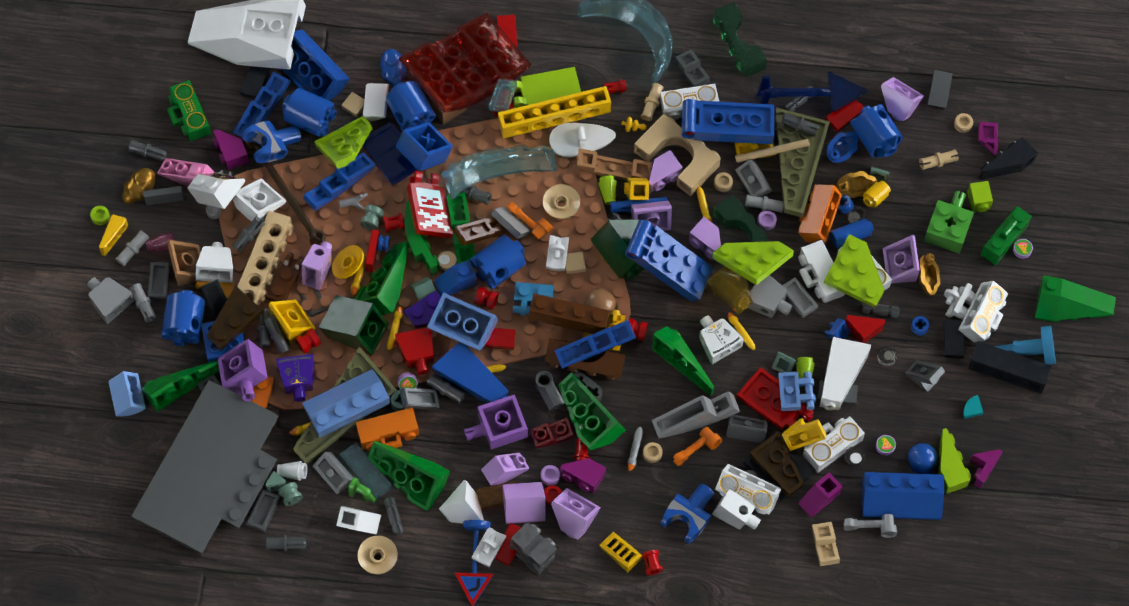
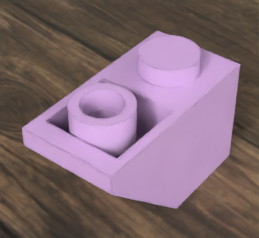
(664, 170)
(705, 237)
(504, 468)

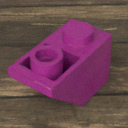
(231, 149)
(585, 473)
(820, 495)

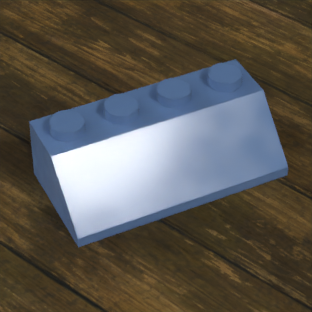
(346, 403)

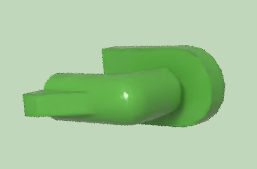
(355, 487)

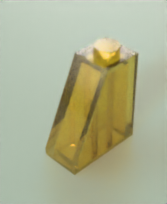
(731, 289)

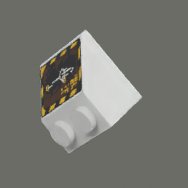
(215, 188)

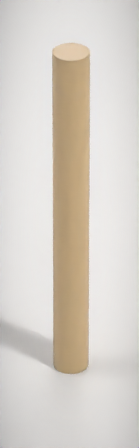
(772, 150)

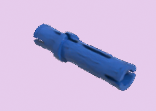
(625, 206)

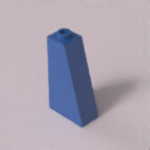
(470, 374)

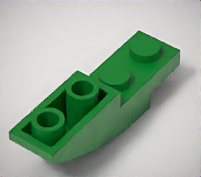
(418, 244)

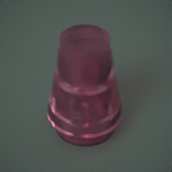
(159, 242)

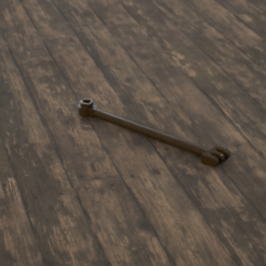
(316, 236)

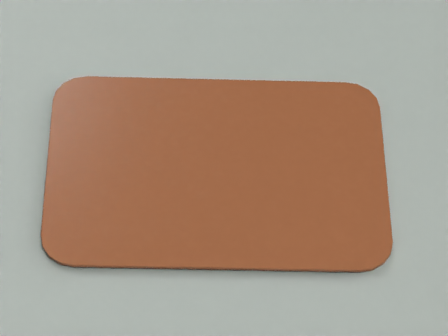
(344, 229)

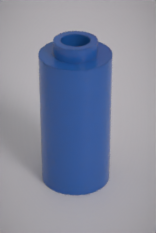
(859, 229)

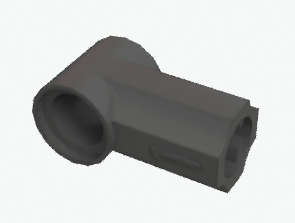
(548, 392)

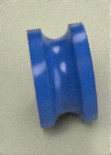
(844, 209)
(383, 243)
(924, 321)

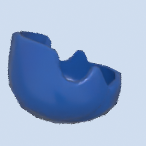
(922, 458)

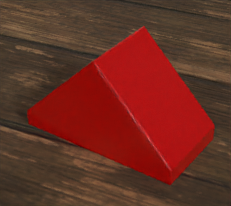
(864, 327)

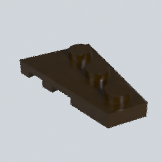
(233, 319)
(777, 464)

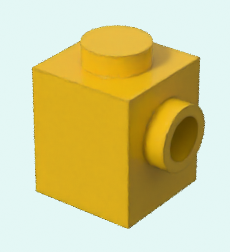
(637, 188)

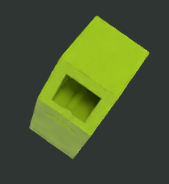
(951, 464)

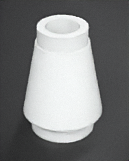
(293, 470)

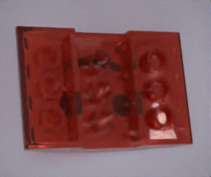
(466, 64)

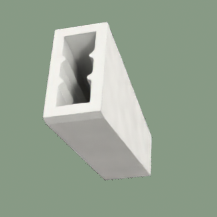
(842, 369)

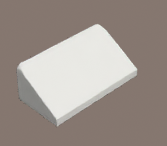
(375, 101)

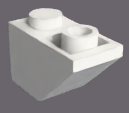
(358, 520)

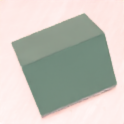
(422, 288)
(783, 363)
(275, 482)

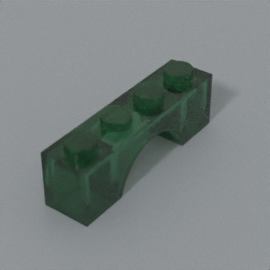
(749, 58)
(732, 214)

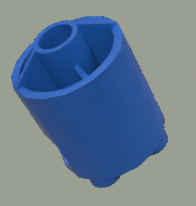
(409, 105)
(308, 112)
(877, 131)
(499, 261)
(183, 318)

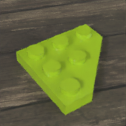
(344, 143)
(753, 259)
(856, 273)

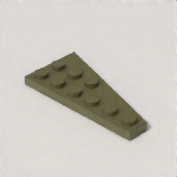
(800, 164)
(310, 444)

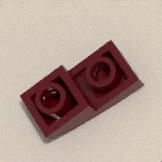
(552, 434)

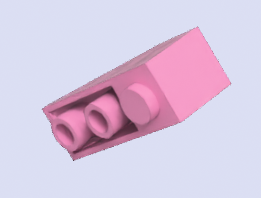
(182, 171)

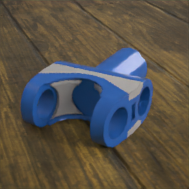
(272, 141)
(690, 511)

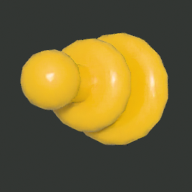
(634, 125)

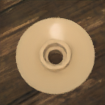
(561, 194)
(377, 546)

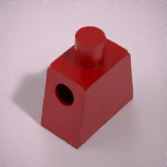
(416, 348)

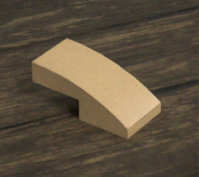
(825, 544)

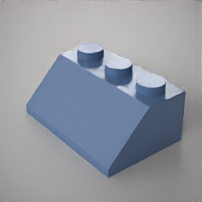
(462, 322)

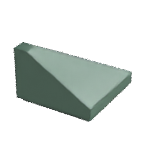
(879, 174)

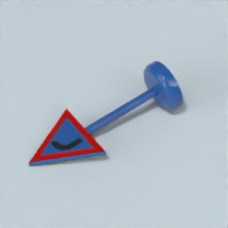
(474, 582)

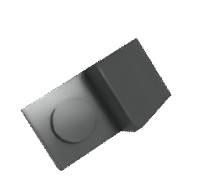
(924, 374)

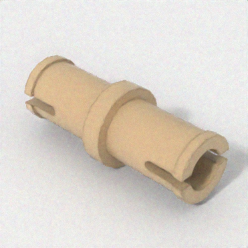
(652, 102)
(938, 159)

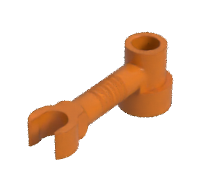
(538, 229)
(707, 437)

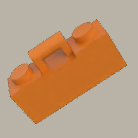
(819, 213)
(388, 427)

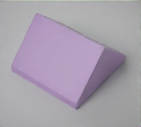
(656, 213)
(902, 260)
(524, 502)

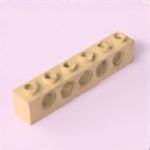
(273, 224)

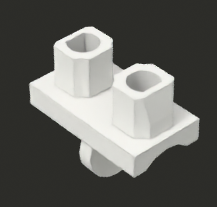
(557, 253)
(956, 299)
(488, 547)

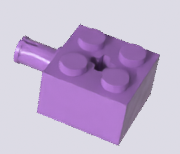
(242, 369)
(499, 433)

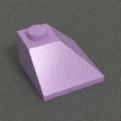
(900, 99)
(574, 513)

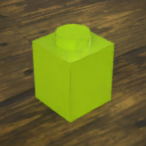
(980, 196)

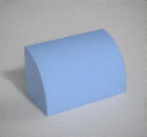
(126, 394)

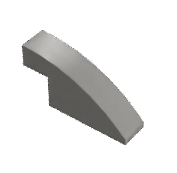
(695, 414)

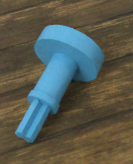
(1035, 346)

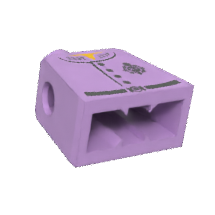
(316, 265)

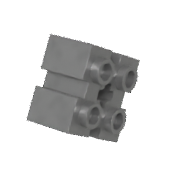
(533, 548)

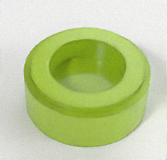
(99, 215)

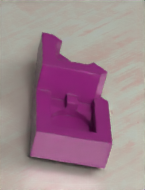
(988, 136)

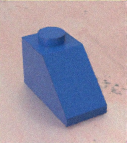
(456, 279)

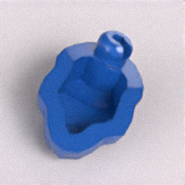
(392, 69)
(842, 147)

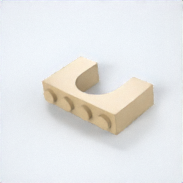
(668, 132)

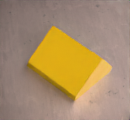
(290, 318)

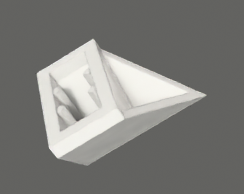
(462, 505)

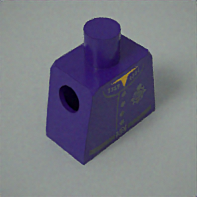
(297, 375)

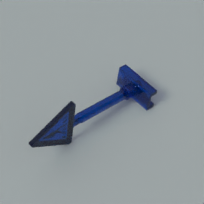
(840, 91)

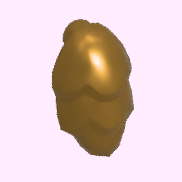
(139, 181)
(855, 184)
(929, 274)

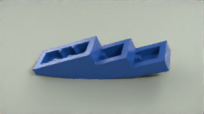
(264, 103)
(339, 182)
(595, 344)

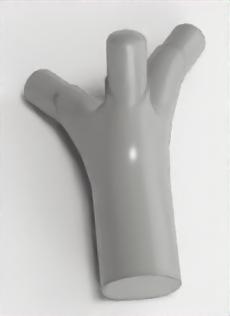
(353, 201)

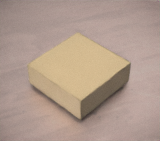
(353, 104)
(575, 263)

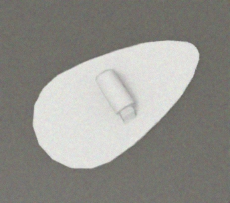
(570, 137)

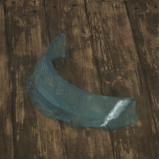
(643, 18)
(497, 163)

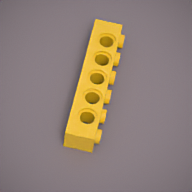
(554, 112)

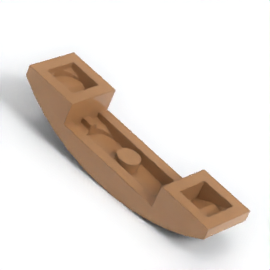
(605, 166)

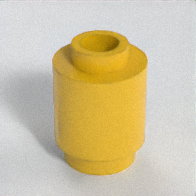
(876, 194)

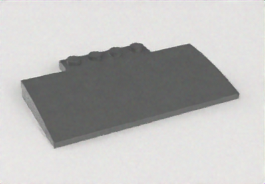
(209, 469)

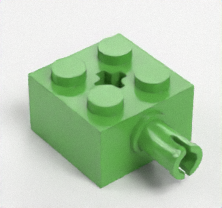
(949, 224)

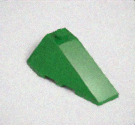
(386, 281)
(1067, 300)
(674, 350)
(171, 387)
(591, 419)
(414, 475)

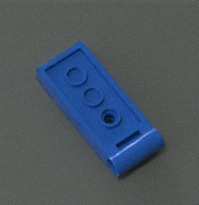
(728, 121)
(668, 260)

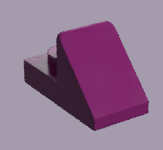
(986, 462)

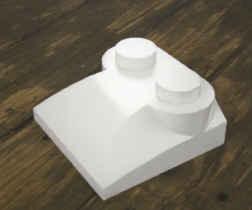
(257, 200)

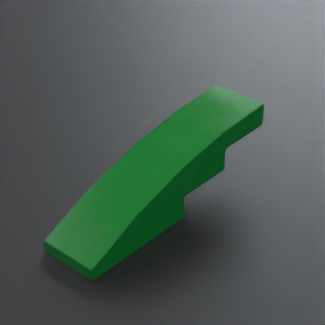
(458, 216)

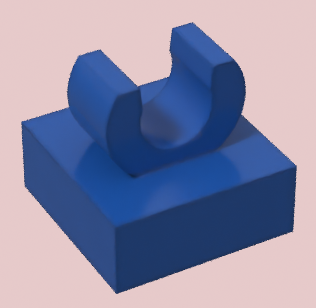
(838, 329)

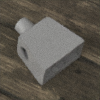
(769, 297)
(109, 298)

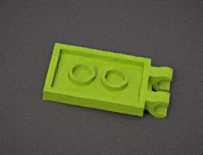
(546, 86)

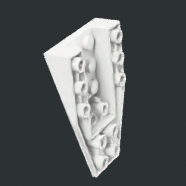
(249, 32)

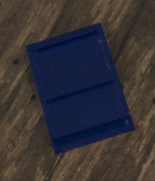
(382, 150)

